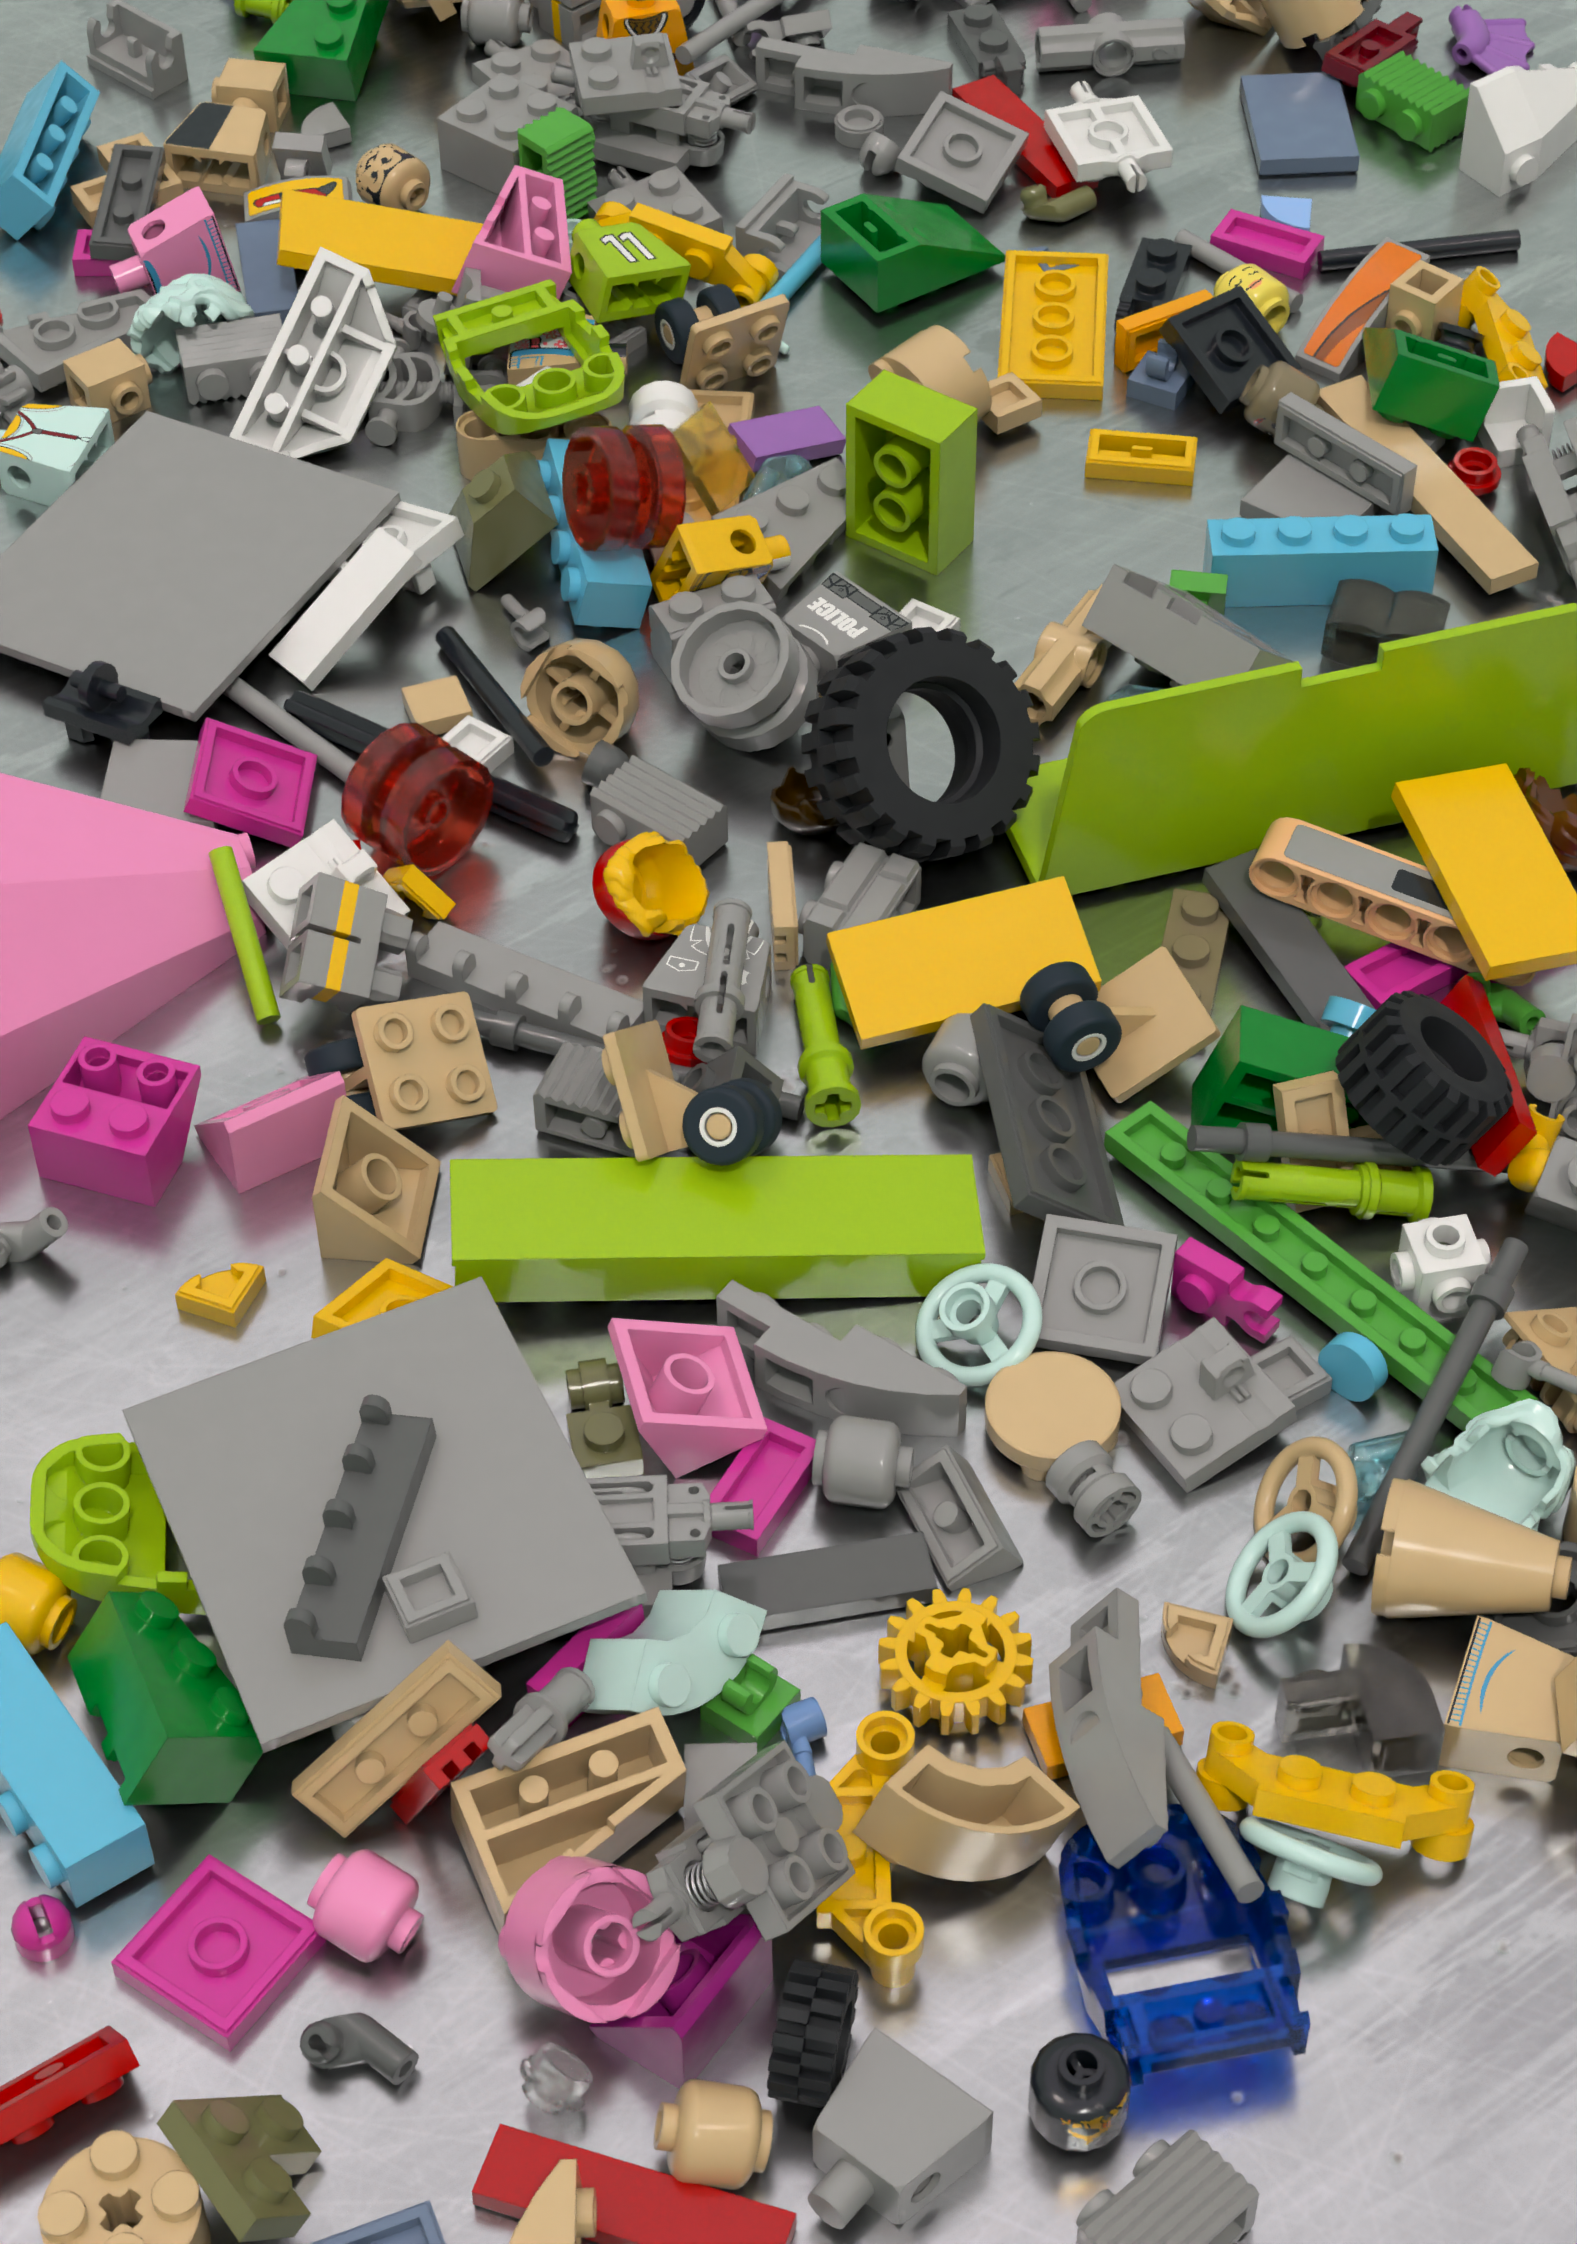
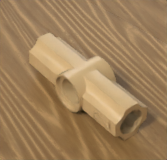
(1063, 661)

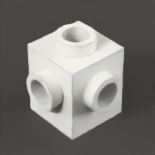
(1439, 1264)

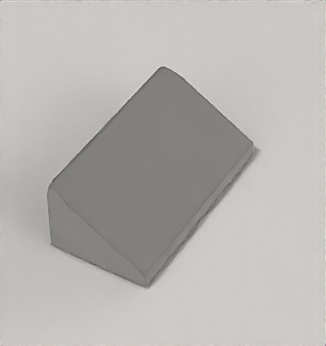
(725, 78)
(958, 1521)

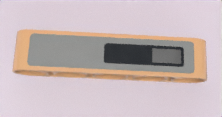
(1361, 890)

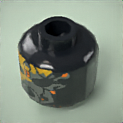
(1079, 2091)

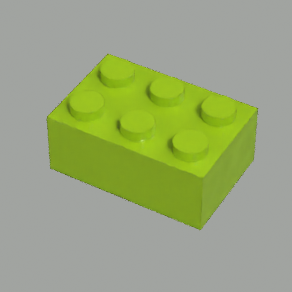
(910, 471)

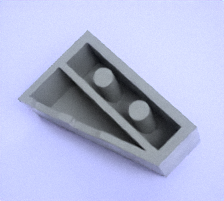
(1174, 630)

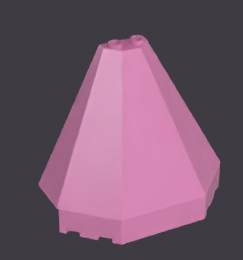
(98, 923)

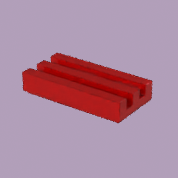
(439, 1771)

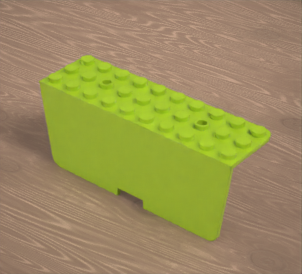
(1213, 762)

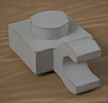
(798, 28)

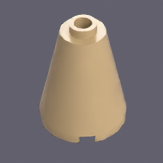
(1460, 1559)

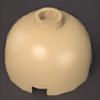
(580, 695)

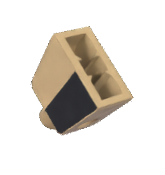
(221, 147)

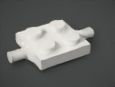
(1107, 138)

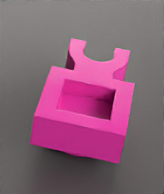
(1217, 1288)

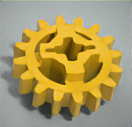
(955, 1661)

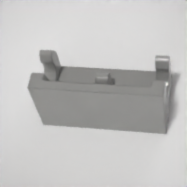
(137, 50)
(781, 223)

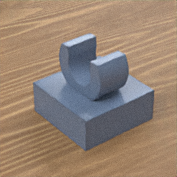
(1160, 378)

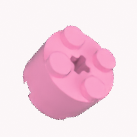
(552, 1933)

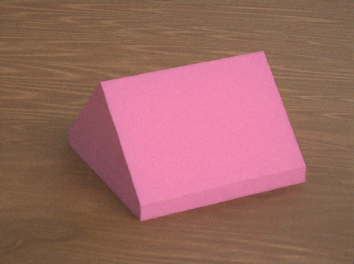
(273, 1130)
(687, 1390)

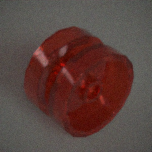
(623, 486)
(417, 798)

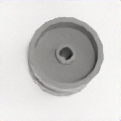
(744, 676)

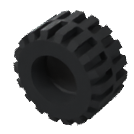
(1424, 1078)

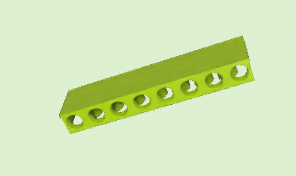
(694, 1226)

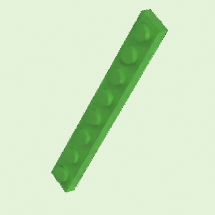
(1301, 1260)

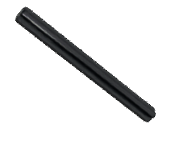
(508, 798)

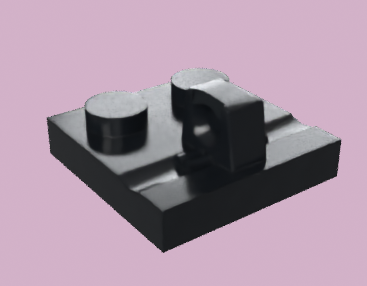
(1224, 345)

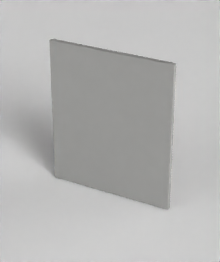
(179, 560)
(261, 1452)

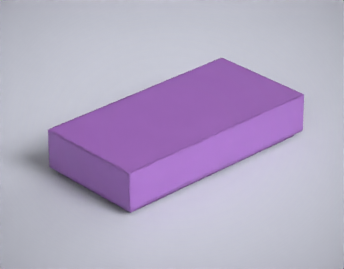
(798, 432)

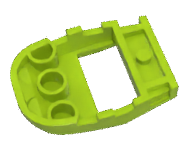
(555, 392)
(103, 1523)

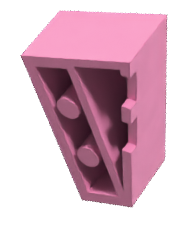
(523, 235)

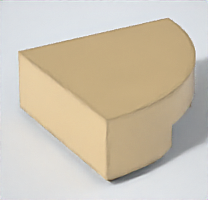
(1196, 1641)

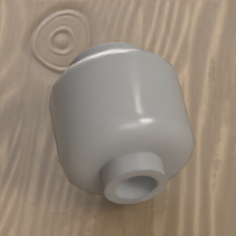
(496, 20)
(954, 1064)
(861, 1462)

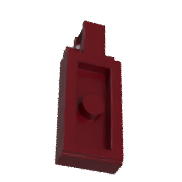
(1371, 46)

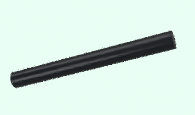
(1436, 247)
(494, 696)

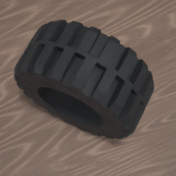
(987, 731)

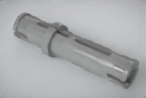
(716, 1029)

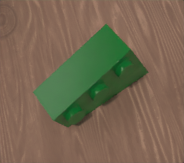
(324, 45)
(1252, 1057)
(163, 1704)

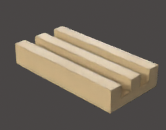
(782, 905)

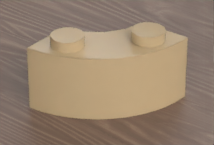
(965, 1818)

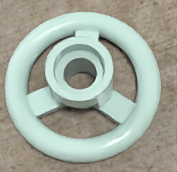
(959, 1300)
(1287, 1581)
(1307, 1861)

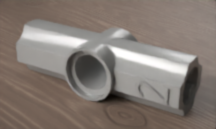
(1134, 44)

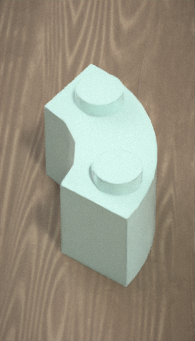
(675, 1654)

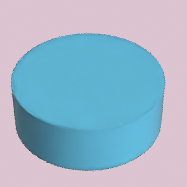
(1354, 1365)

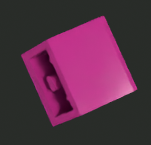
(116, 1121)

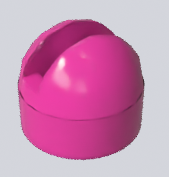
(25, 1933)

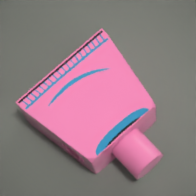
(174, 242)

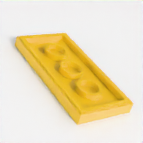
(390, 242)
(1055, 323)
(1493, 869)
(950, 959)

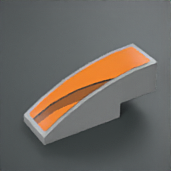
(1335, 340)

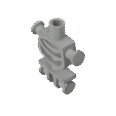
(414, 394)

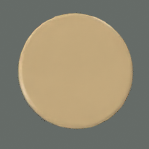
(1048, 1407)

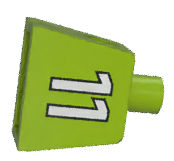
(624, 270)

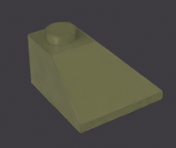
(501, 516)

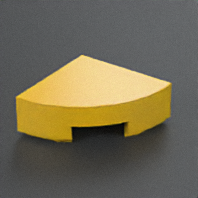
(413, 884)
(222, 1295)

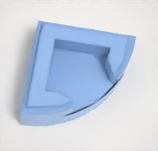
(1287, 210)

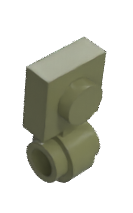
(602, 1435)

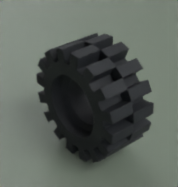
(812, 2032)

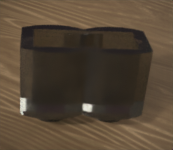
(1373, 614)

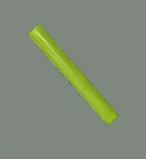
(244, 935)

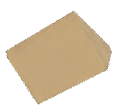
(371, 1189)

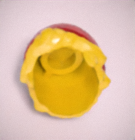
(649, 886)

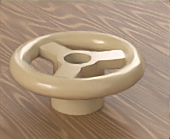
(1333, 1502)

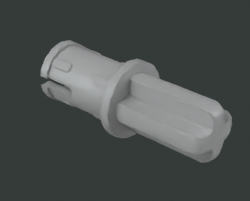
(541, 1719)

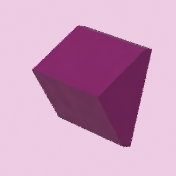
(707, 1999)

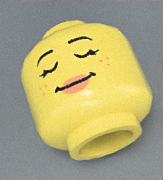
(1263, 289)

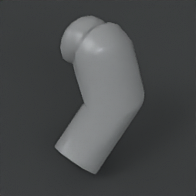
(26, 1239)

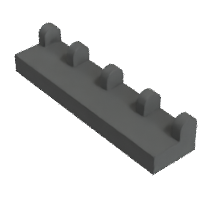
(361, 1533)

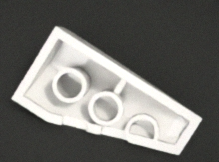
(1518, 125)

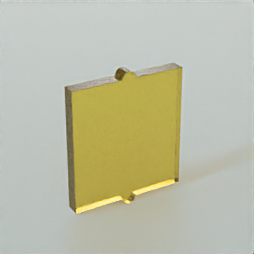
(712, 458)

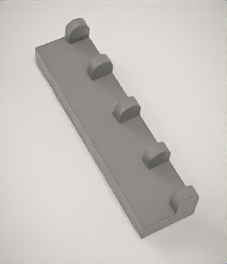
(518, 983)

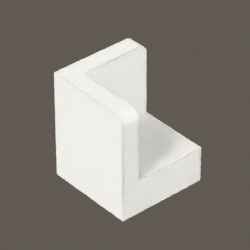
(1515, 405)

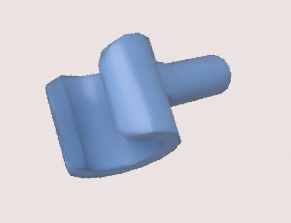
(800, 1725)

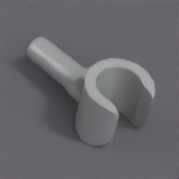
(408, 328)
(527, 627)
(1522, 1362)

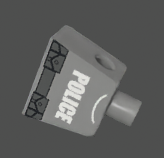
(841, 619)

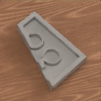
(48, 341)
(805, 511)

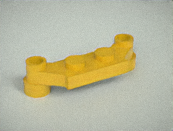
(707, 250)
(1505, 329)
(1338, 1801)
(861, 1910)

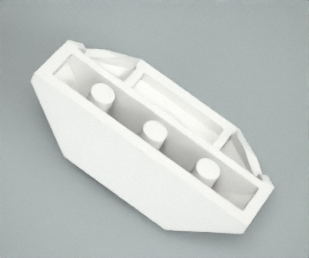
(321, 364)

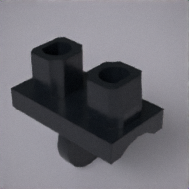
(98, 706)

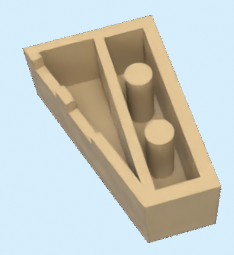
(570, 1800)

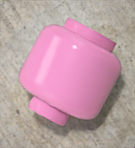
(365, 1905)

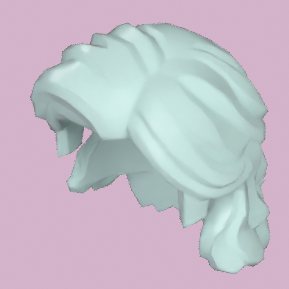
(182, 304)
(1507, 1463)

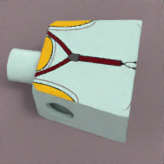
(51, 449)

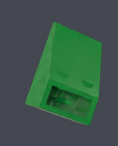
(900, 248)
(1428, 383)

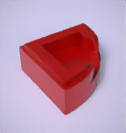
(1561, 362)

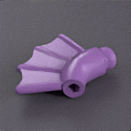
(1489, 42)

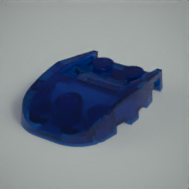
(1171, 1906)

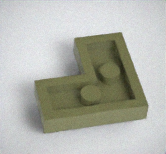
(244, 2159)

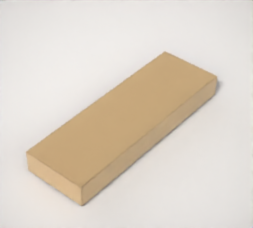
(396, 1739)

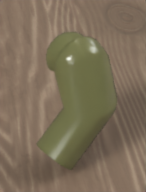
(1058, 209)

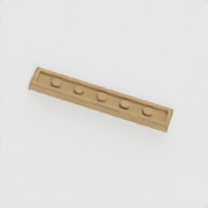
(1457, 514)

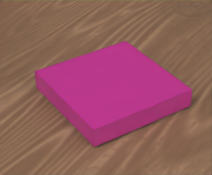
(250, 783)
(218, 1952)

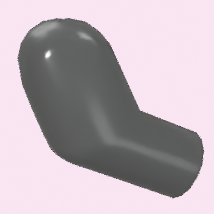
(356, 2041)

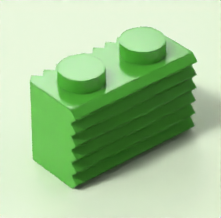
(1413, 101)
(562, 149)

